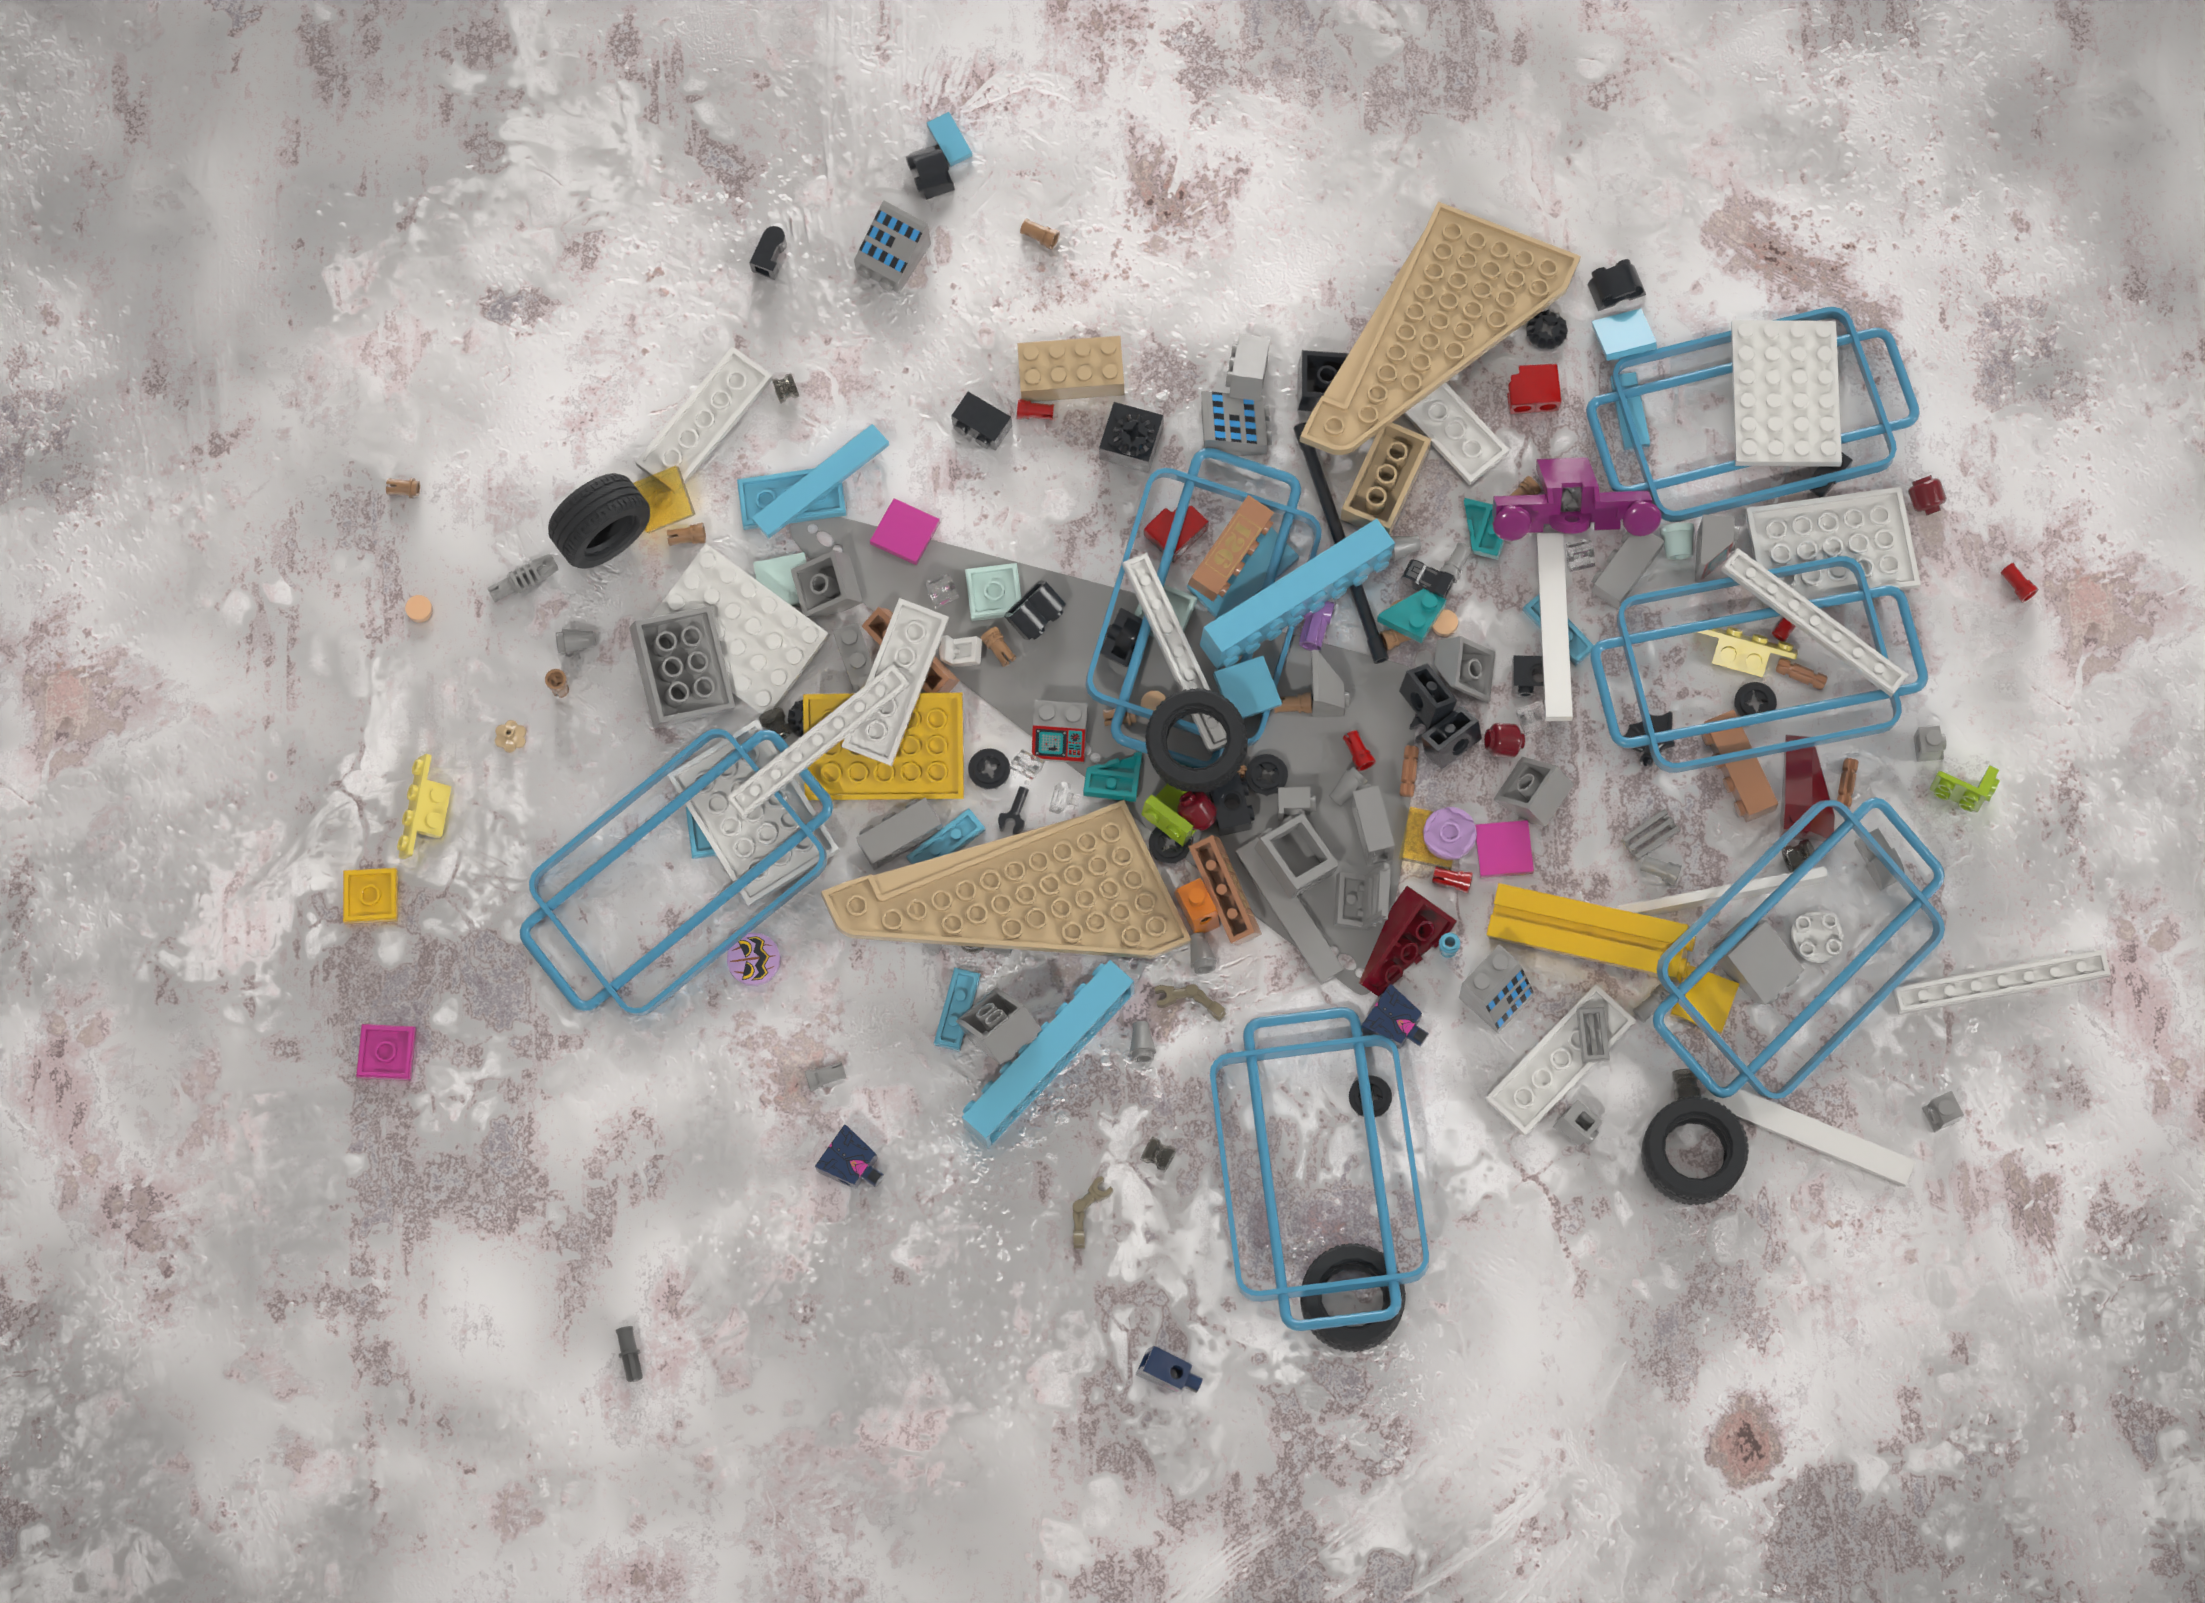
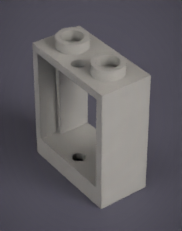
(1372, 824)
(1292, 885)

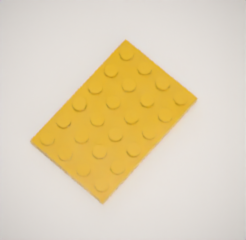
(926, 763)

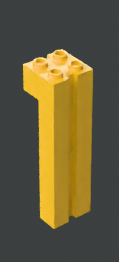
(1587, 931)

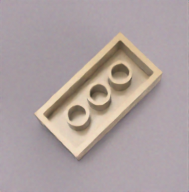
(1071, 369)
(1386, 477)

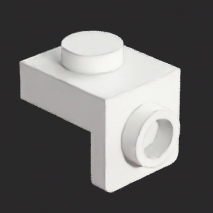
(960, 651)

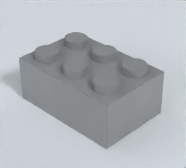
(999, 1025)

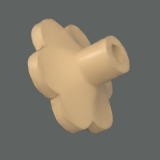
(514, 739)

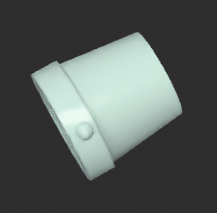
(1678, 540)

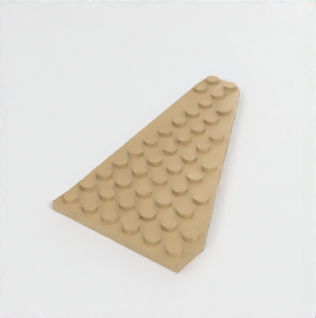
(1445, 309)
(1048, 889)

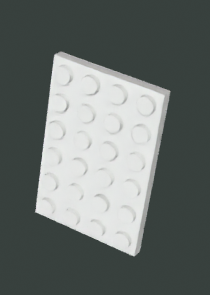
(1785, 393)
(1855, 525)
(759, 633)
(747, 840)

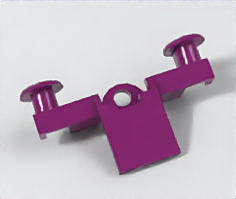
(1526, 514)

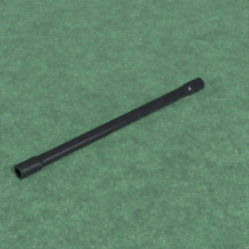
(1374, 639)

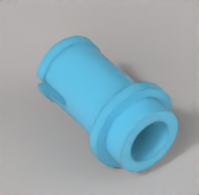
(1449, 939)

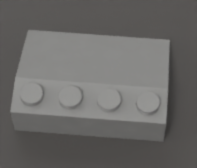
(681, 666)

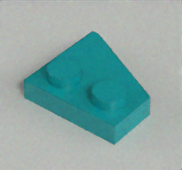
(1480, 526)
(1414, 614)
(1114, 779)

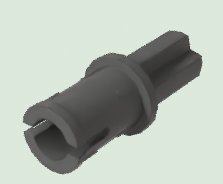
(629, 1353)

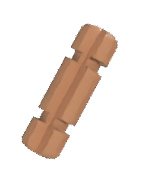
(1801, 673)
(1409, 771)
(1847, 781)

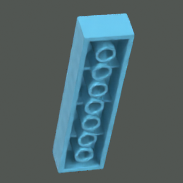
(1297, 594)
(1048, 1054)

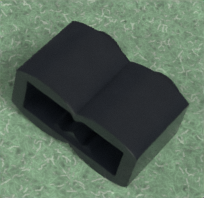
(1035, 610)

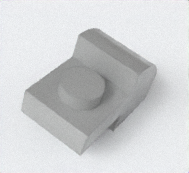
(1875, 867)

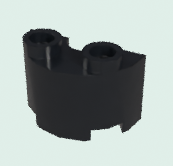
(931, 171)
(1615, 284)
(1121, 637)

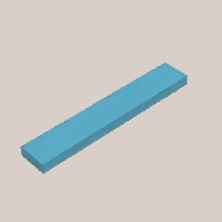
(820, 481)

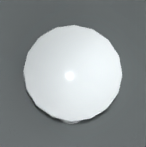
(1817, 936)

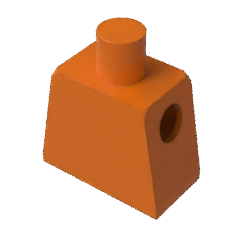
(1197, 905)

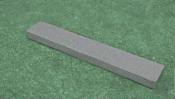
(1291, 916)

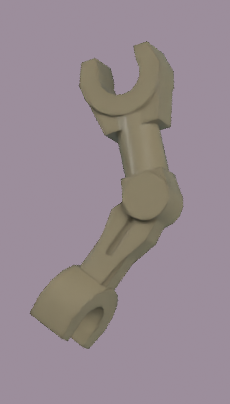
(1189, 991)
(1080, 1207)

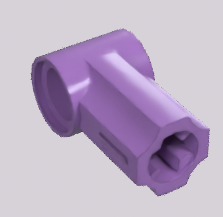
(1315, 627)

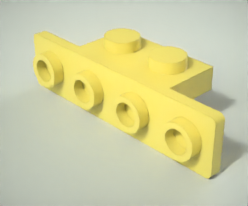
(1746, 652)
(426, 807)

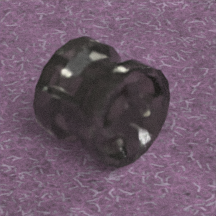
(785, 388)

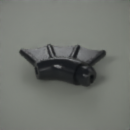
(1660, 724)

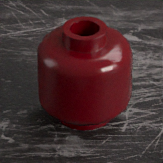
(1927, 495)
(1504, 740)
(1197, 810)

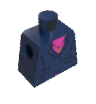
(1395, 1019)
(849, 1160)
(1157, 1366)

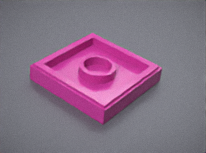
(905, 531)
(1504, 849)
(386, 1052)

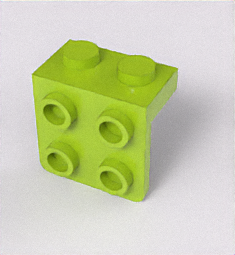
(1965, 794)
(1163, 814)

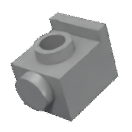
(1929, 743)
(1295, 801)
(1943, 1111)
(1578, 1123)

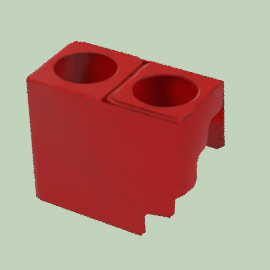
(1534, 389)
(1159, 528)

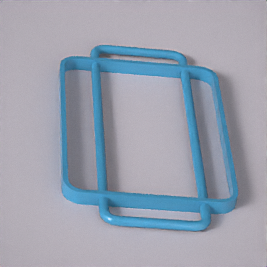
(1620, 394)
(1190, 480)
(1626, 640)
(1920, 900)
(612, 988)
(1282, 1292)

